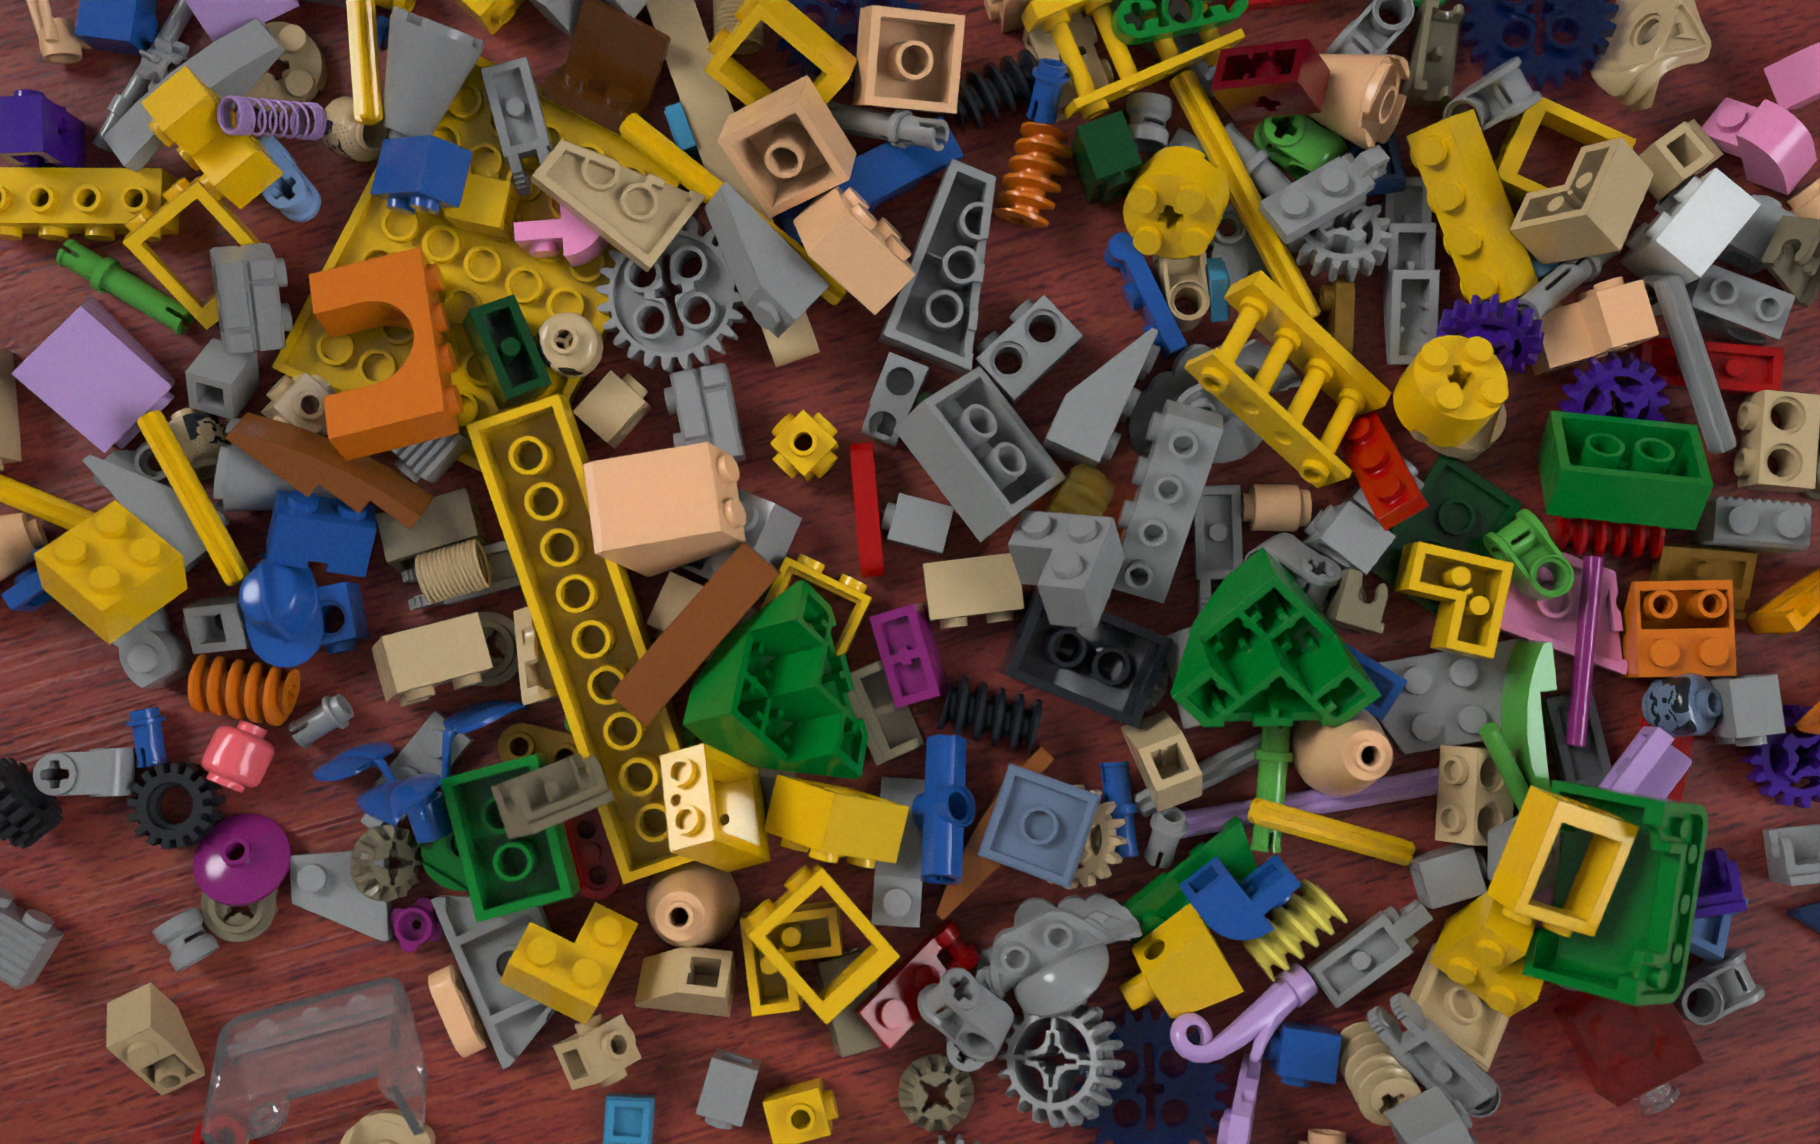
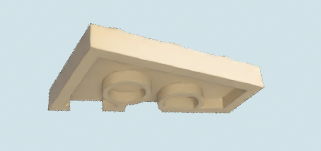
(621, 205)

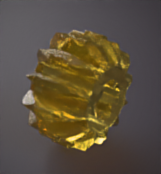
(1082, 493)

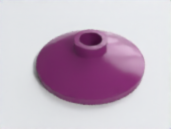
(255, 873)

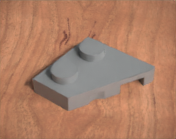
(326, 887)

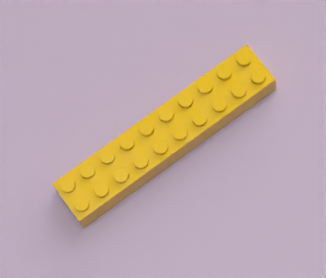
(582, 618)

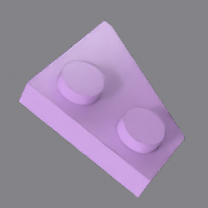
(1237, 1122)

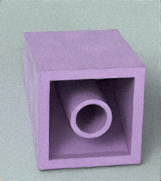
(97, 376)

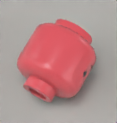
(238, 756)

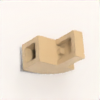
(1678, 156)

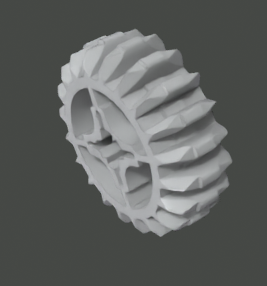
(1059, 1079)

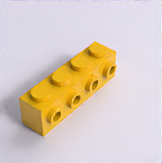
(80, 201)
(1471, 208)

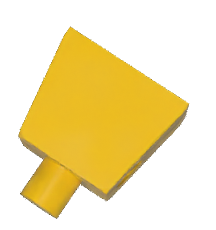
(1180, 967)

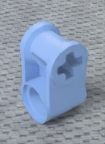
(306, 200)

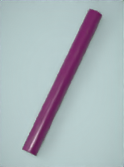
(1584, 651)

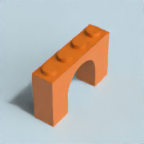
(418, 398)

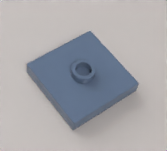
(1039, 825)

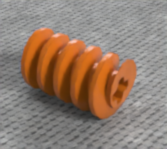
(1032, 175)
(241, 693)

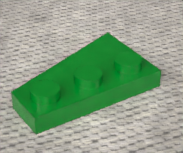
(1163, 895)

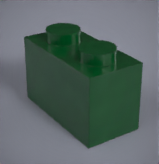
(1105, 158)
(506, 352)

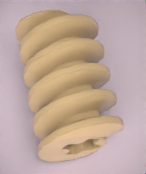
(1373, 1073)

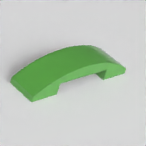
(1528, 674)

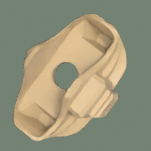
(1646, 45)

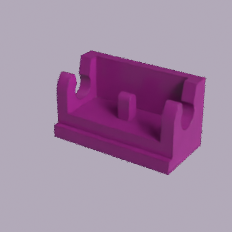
(909, 654)

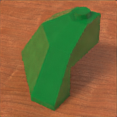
(1268, 656)
(781, 692)

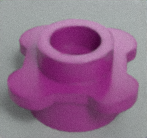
(403, 920)

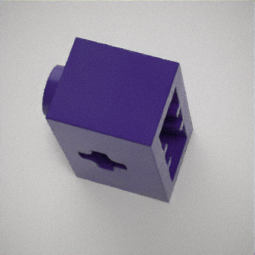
(39, 132)

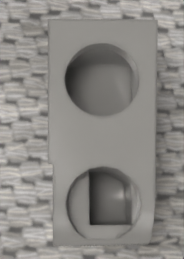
(893, 398)

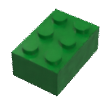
(1623, 470)
(502, 871)

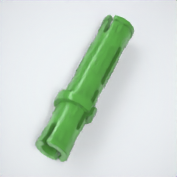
(108, 276)
(1271, 781)

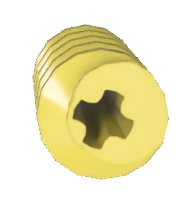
(1293, 926)

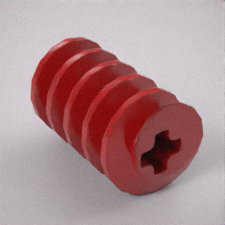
(1599, 533)

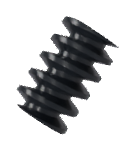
(995, 90)
(991, 714)

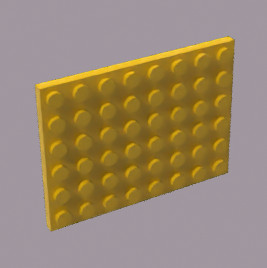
(472, 263)

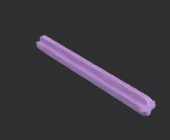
(1384, 790)

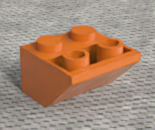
(1679, 629)

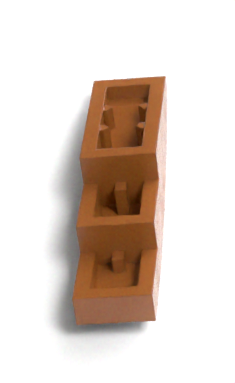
(311, 459)
(695, 633)
(975, 867)

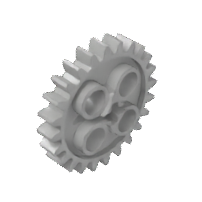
(634, 305)

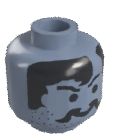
(1682, 705)

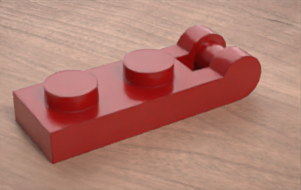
(893, 1004)

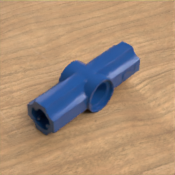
(943, 810)

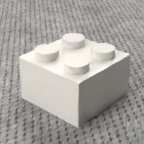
(1690, 228)

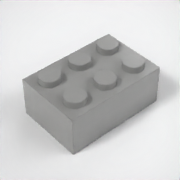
(979, 452)

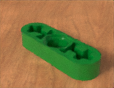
(1149, 31)

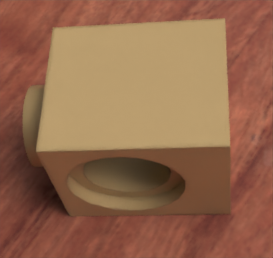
(614, 407)

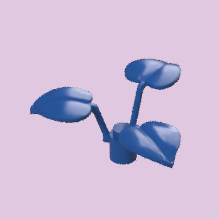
(418, 793)

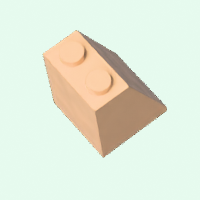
(665, 507)

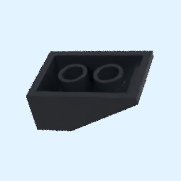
(1096, 668)

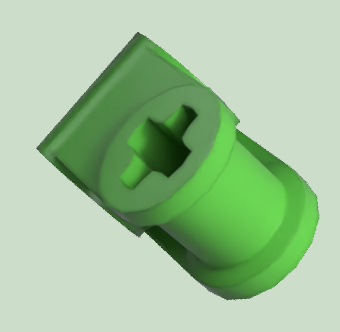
(1302, 144)
(1530, 553)

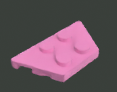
(1557, 618)

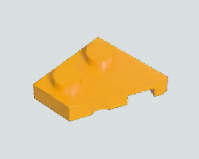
(1790, 609)

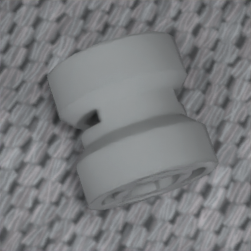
(1148, 120)
(181, 929)

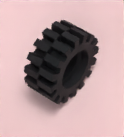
(24, 810)
(149, 810)

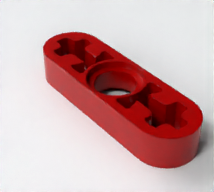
(866, 509)

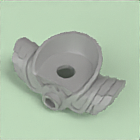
(1182, 387)
(1054, 952)

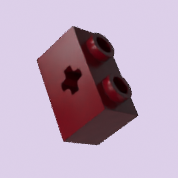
(1271, 80)

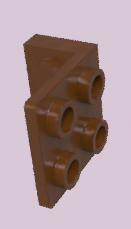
(609, 66)

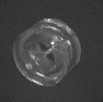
(1658, 1098)

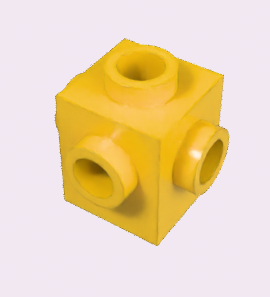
(817, 458)

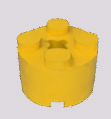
(1176, 203)
(1451, 389)

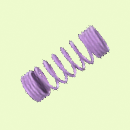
(248, 115)

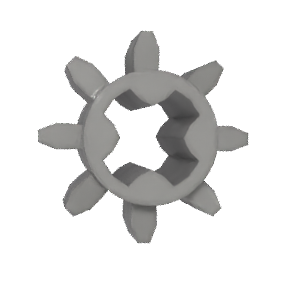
(158, 58)

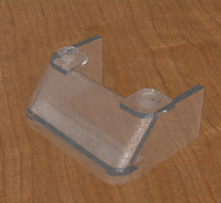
(313, 1048)

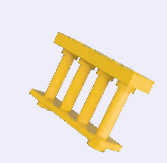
(1054, 19)
(1314, 352)

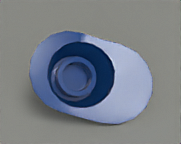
(282, 613)

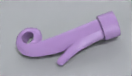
(1256, 1022)

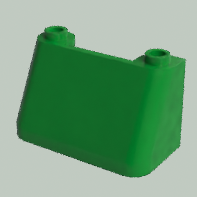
(1649, 920)

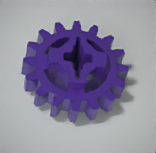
(1500, 326)
(1633, 398)
(1777, 760)

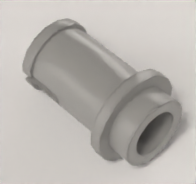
(332, 713)
(1167, 829)

